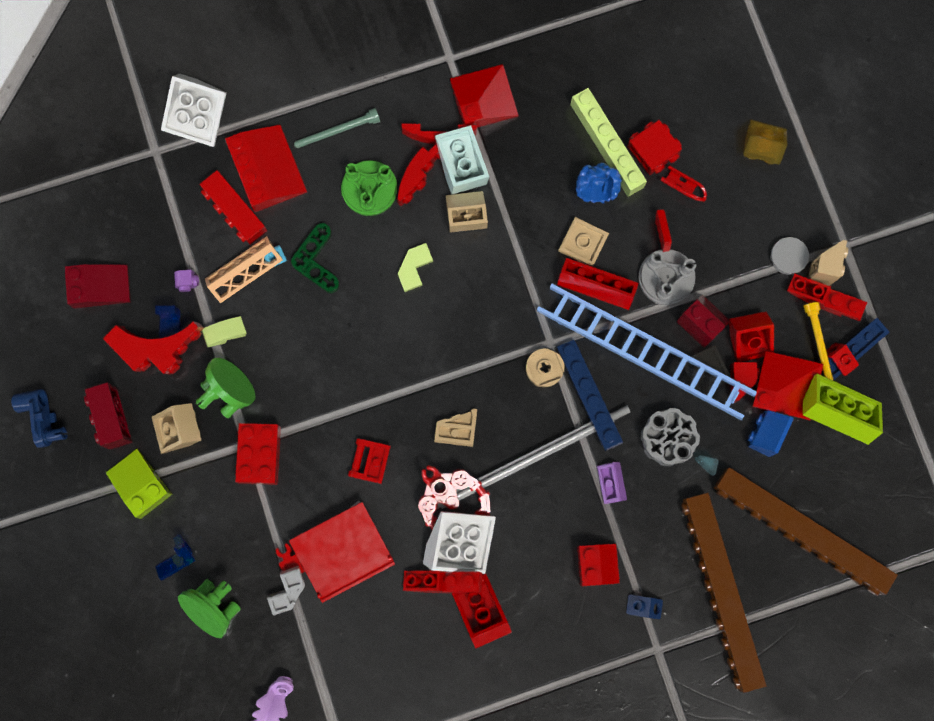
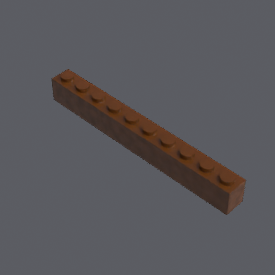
(805, 531)
(724, 593)

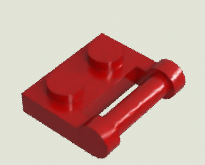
(375, 463)

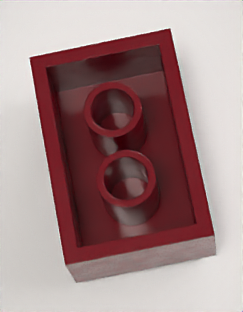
(107, 416)

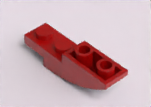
(414, 176)
(828, 299)
(442, 582)

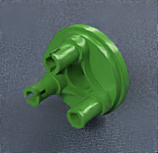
(369, 187)
(229, 384)
(203, 608)

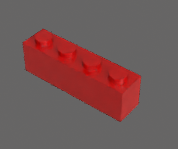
(233, 207)
(597, 283)

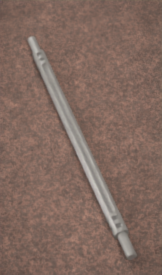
(536, 455)

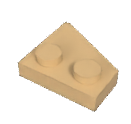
(457, 430)

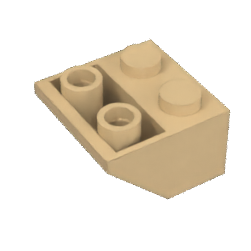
(466, 211)
(829, 265)

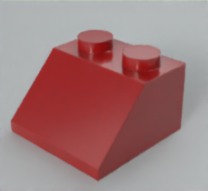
(751, 336)
(598, 564)

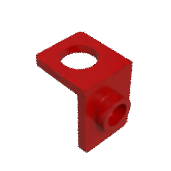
(842, 358)

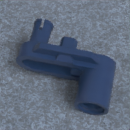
(40, 417)

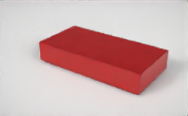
(663, 230)

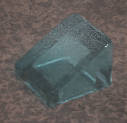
(708, 464)

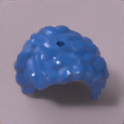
(598, 183)

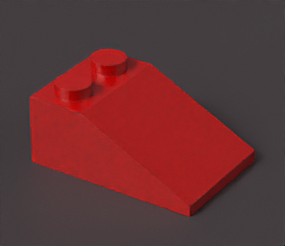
(482, 614)

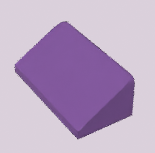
(611, 482)

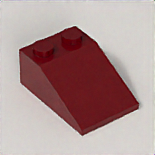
(97, 285)

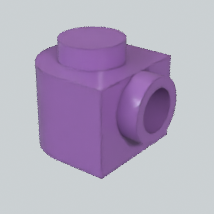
(186, 280)

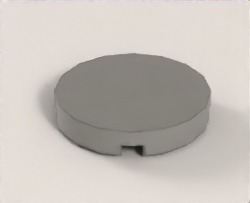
(789, 256)

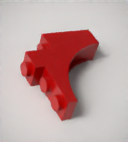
(162, 352)

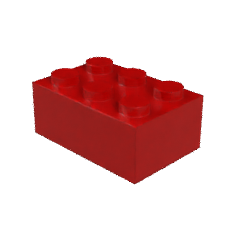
(258, 454)

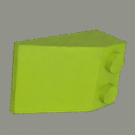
(138, 484)

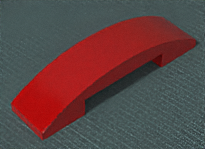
(414, 132)

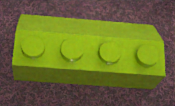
(843, 409)

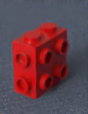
(654, 147)

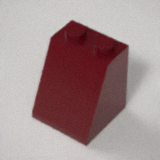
(703, 321)

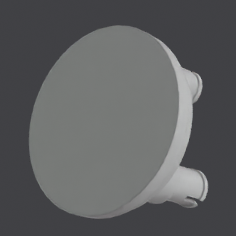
(667, 277)

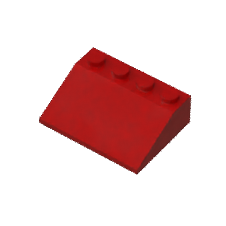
(266, 166)

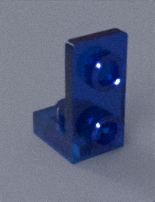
(168, 320)
(182, 558)

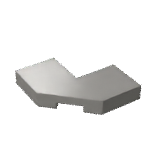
(286, 599)

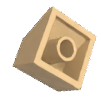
(176, 428)

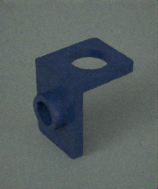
(644, 606)

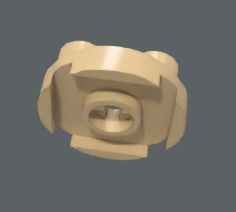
(535, 362)

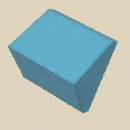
(270, 256)

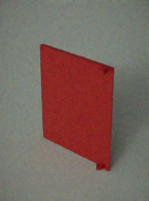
(342, 552)

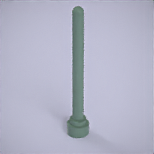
(371, 117)

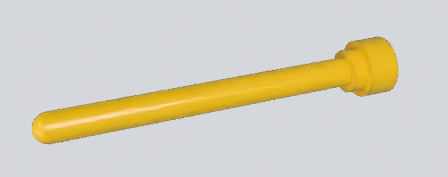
(812, 310)

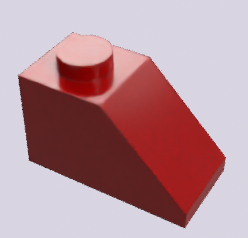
(744, 373)

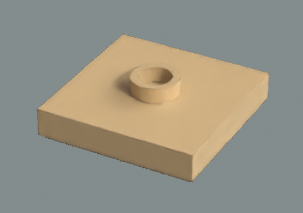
(583, 242)

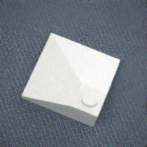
(193, 109)
(459, 542)

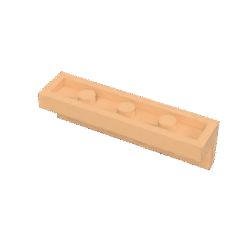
(237, 267)

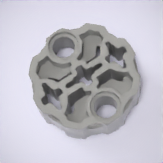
(688, 443)

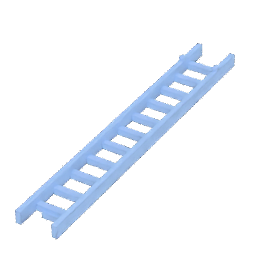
(634, 331)

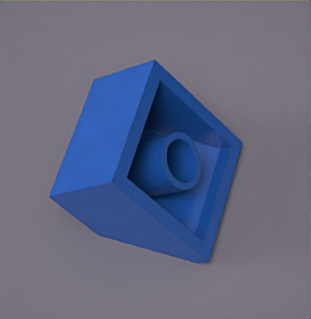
(770, 432)

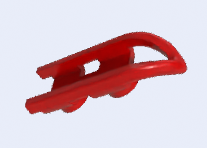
(687, 188)

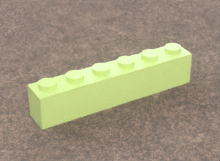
(607, 141)

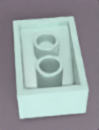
(461, 160)

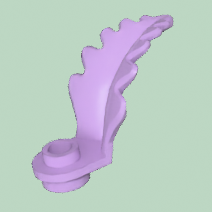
(273, 704)

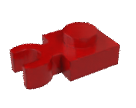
(289, 560)

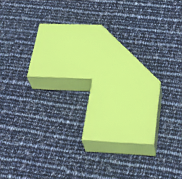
(414, 258)

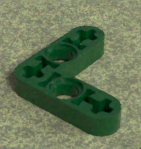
(309, 264)

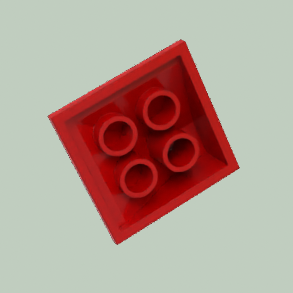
(484, 97)
(784, 384)

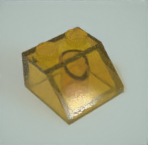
(765, 142)

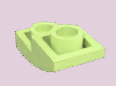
(223, 331)

